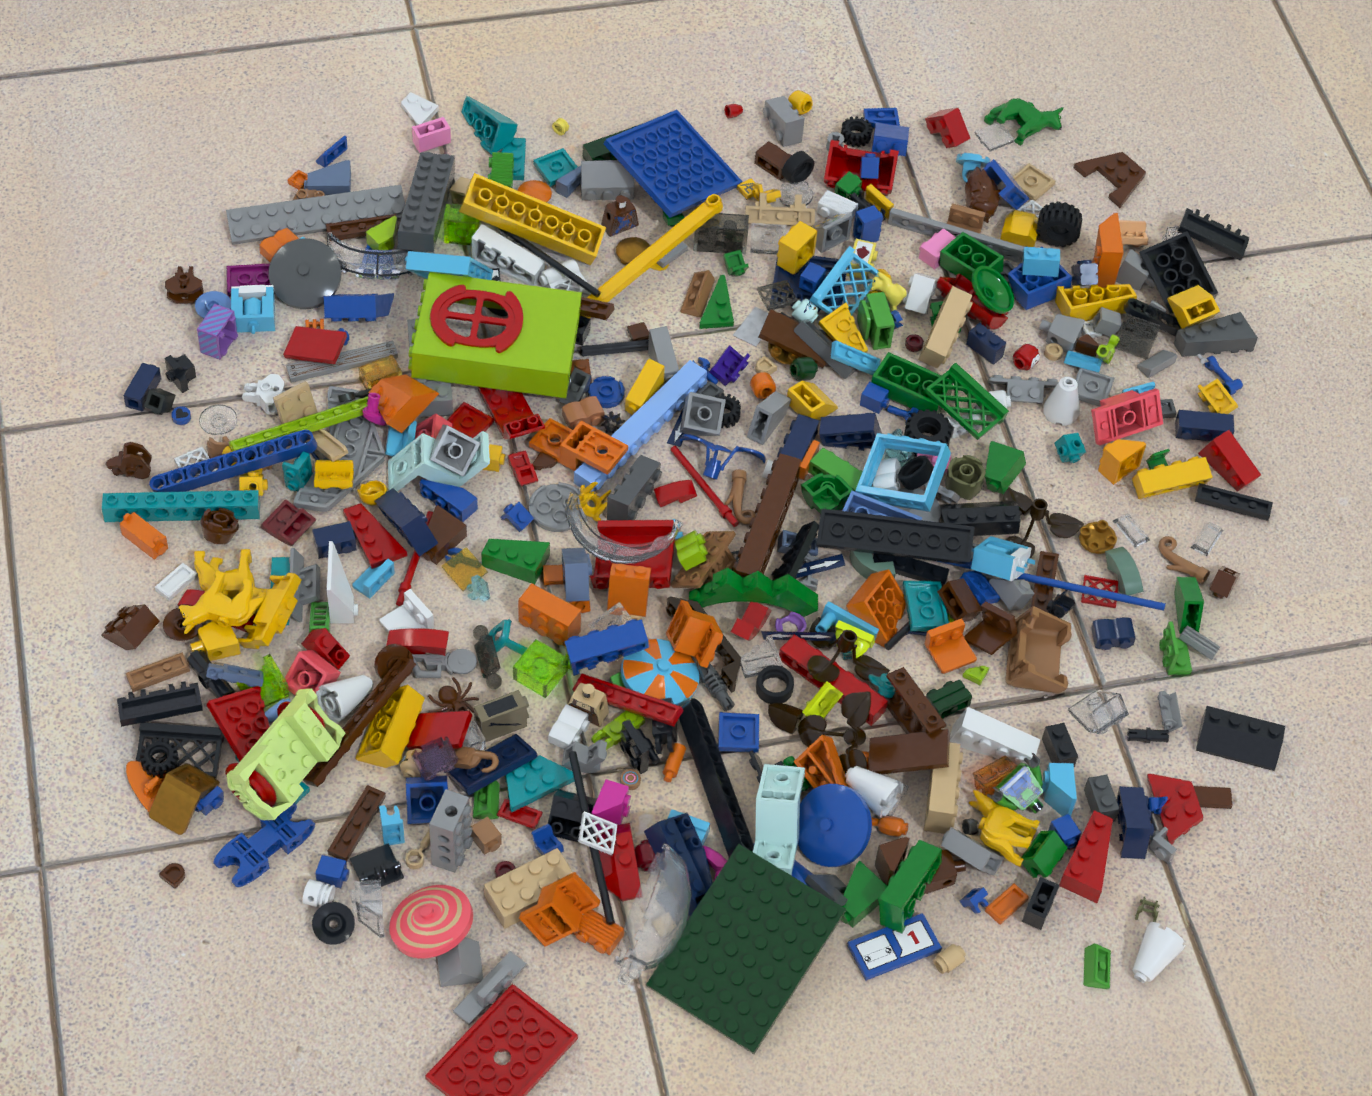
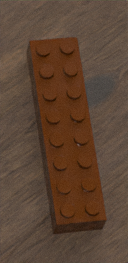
(769, 516)

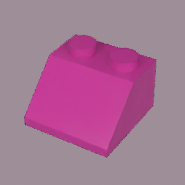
(612, 803)

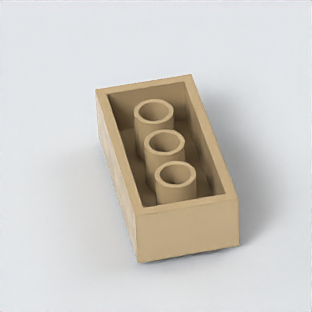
(946, 327)
(943, 793)
(522, 886)

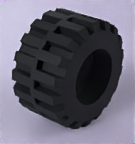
(1059, 224)
(930, 423)

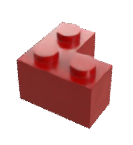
(950, 126)

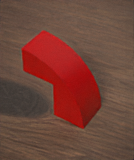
(752, 621)

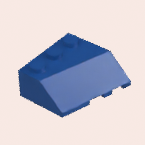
(1036, 290)
(357, 306)

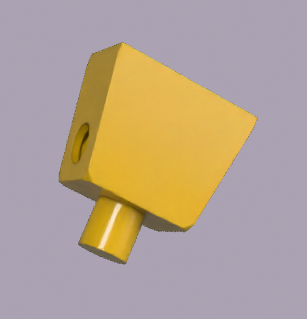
(216, 641)

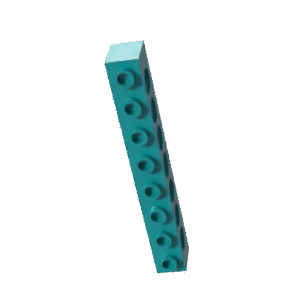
(180, 505)

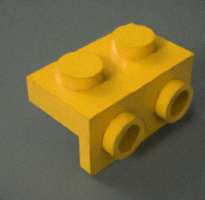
(1217, 397)
(334, 474)

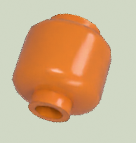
(762, 385)

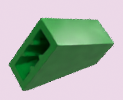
(1003, 466)
(1188, 603)
(861, 894)

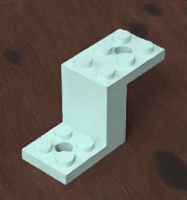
(415, 461)
(778, 815)

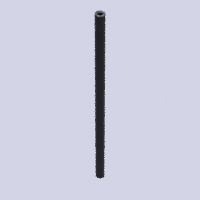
(553, 263)
(594, 852)

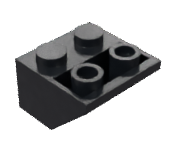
(567, 815)

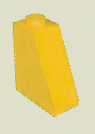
(645, 386)

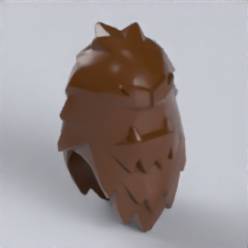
(982, 193)

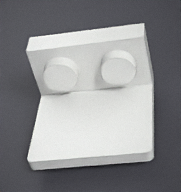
(409, 615)

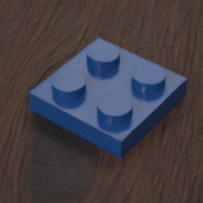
(738, 732)

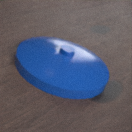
(834, 825)

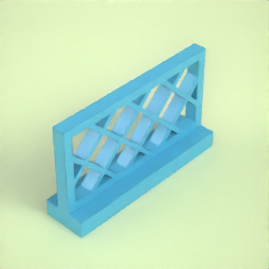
(836, 274)

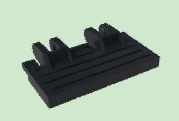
(1214, 234)
(159, 704)

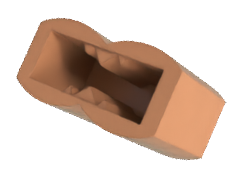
(586, 410)

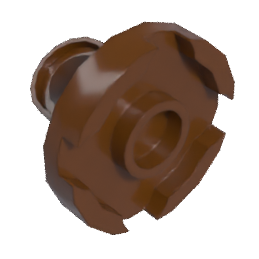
(388, 656)

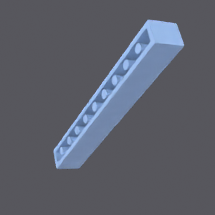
(648, 420)

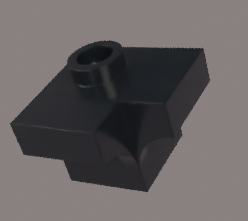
(180, 371)

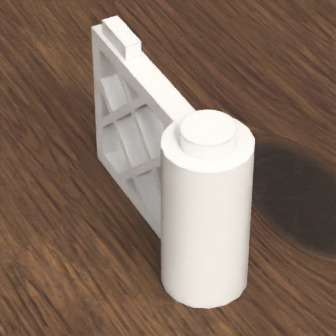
(553, 278)

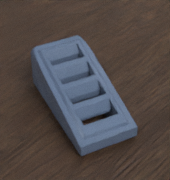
(568, 183)
(789, 536)

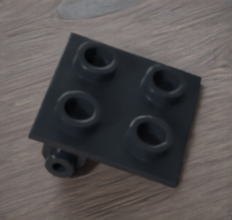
(377, 865)

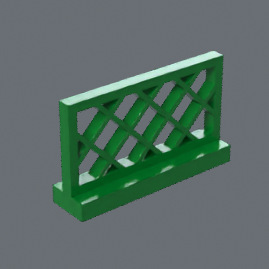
(975, 394)

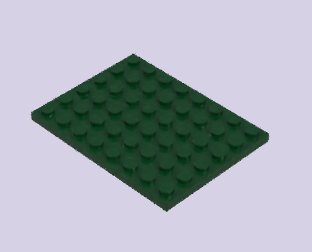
(746, 948)

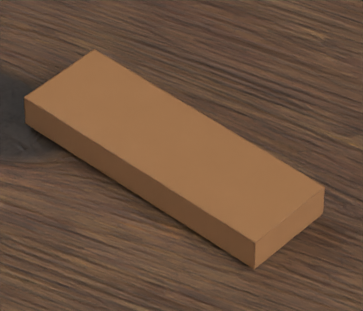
(157, 672)

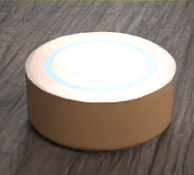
(631, 778)

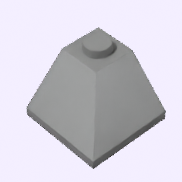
(453, 450)

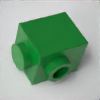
(848, 185)

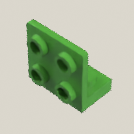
(1175, 652)

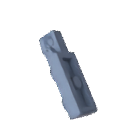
(235, 674)

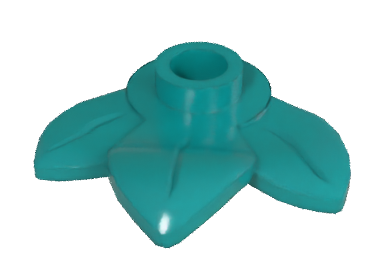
(885, 687)

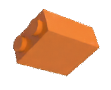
(630, 588)

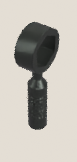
(351, 396)

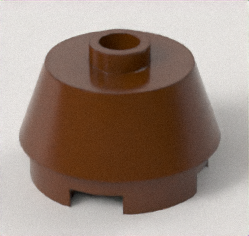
(219, 525)

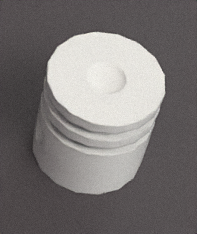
(318, 893)

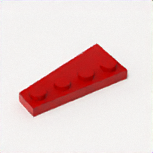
(372, 537)

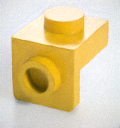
(771, 194)

